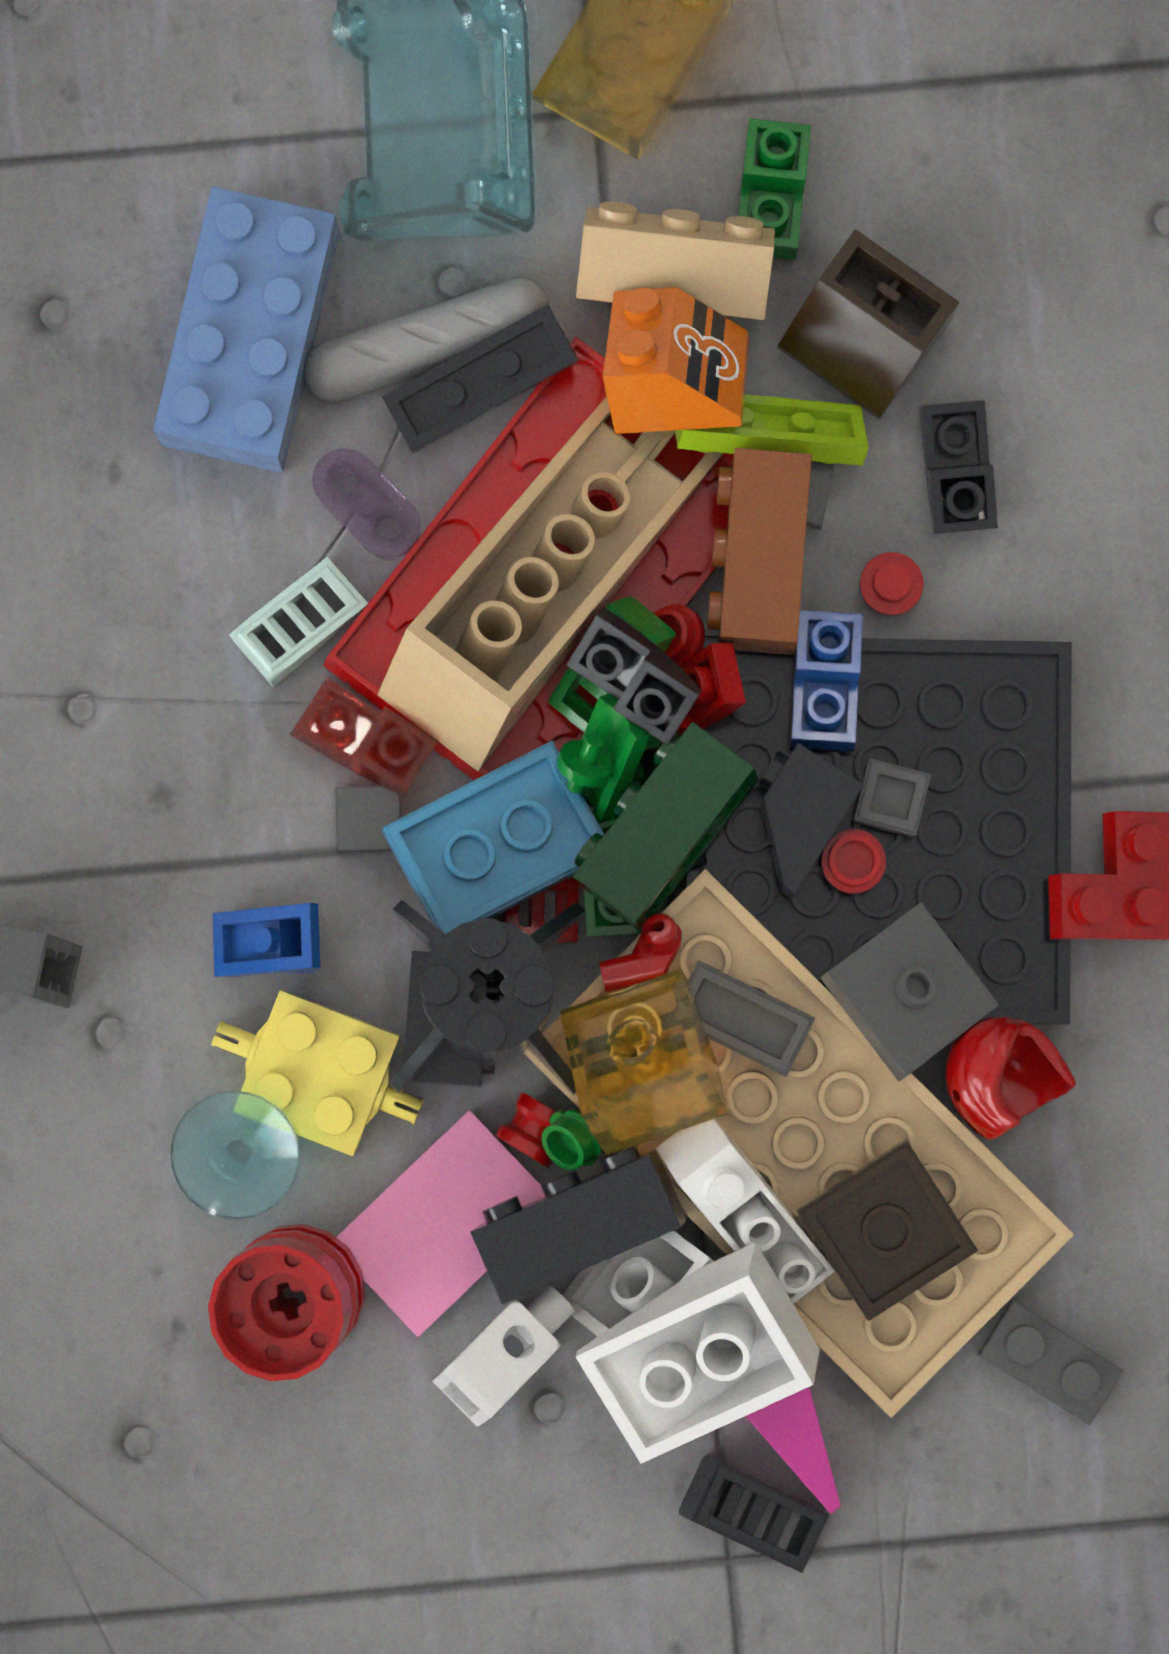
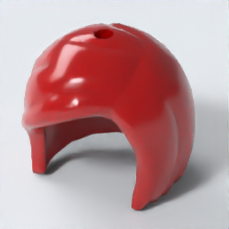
(1003, 1073)

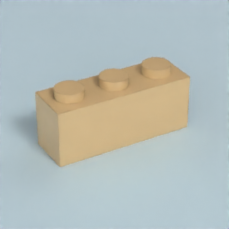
(710, 260)

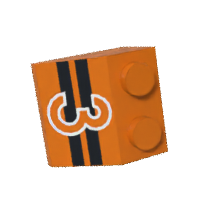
(673, 363)

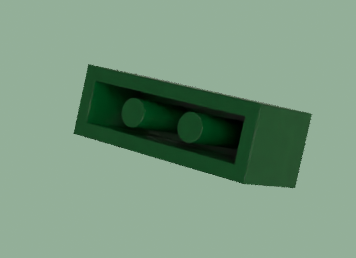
(664, 825)

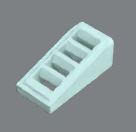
(275, 669)

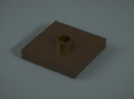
(887, 1230)

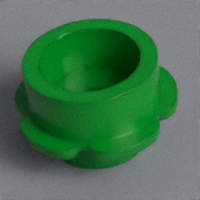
(570, 1141)

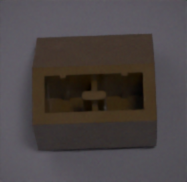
(868, 324)

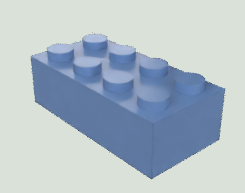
(246, 329)

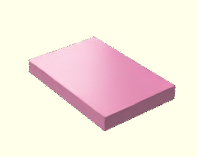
(417, 1232)

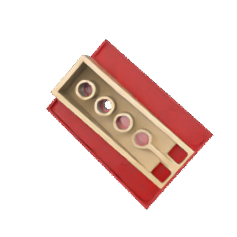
(523, 562)

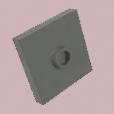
(909, 991)

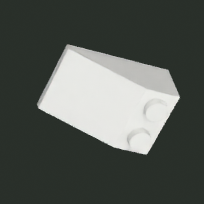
(702, 1355)

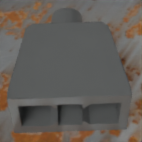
(37, 966)

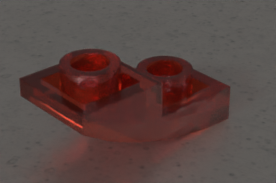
(363, 739)

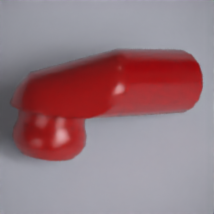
(650, 957)

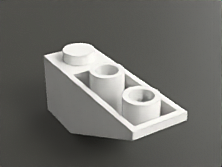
(743, 1204)

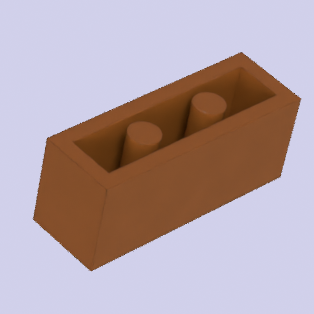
(761, 550)

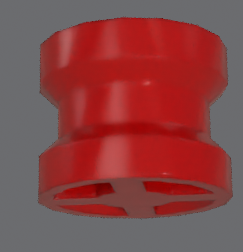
(526, 1129)

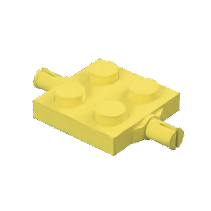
(320, 1070)

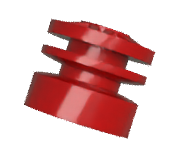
(279, 1335)

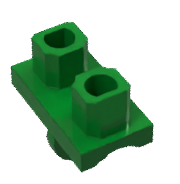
(605, 758)

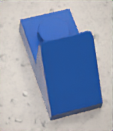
(267, 941)

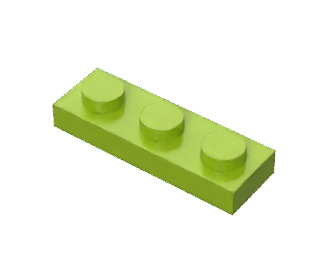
(780, 424)

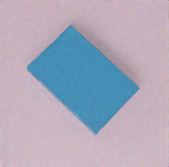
(493, 840)

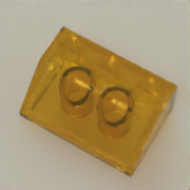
(628, 65)

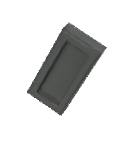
(748, 1019)

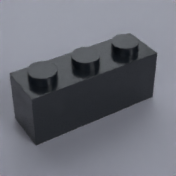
(577, 1223)

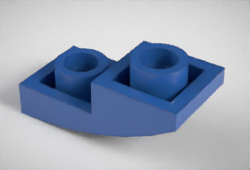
(826, 680)

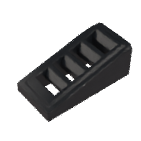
(704, 1491)

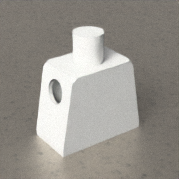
(486, 1374)

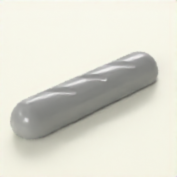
(416, 340)

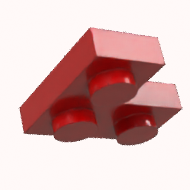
(1132, 893)

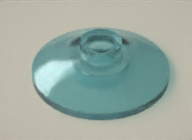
(215, 1179)

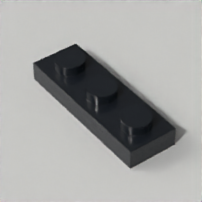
(480, 379)

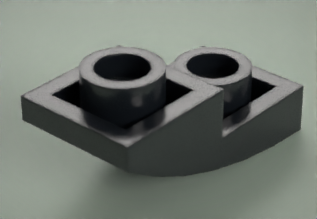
(958, 466)
(638, 673)

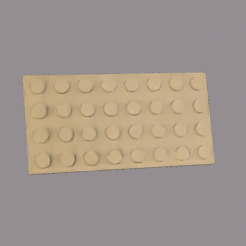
(829, 1121)

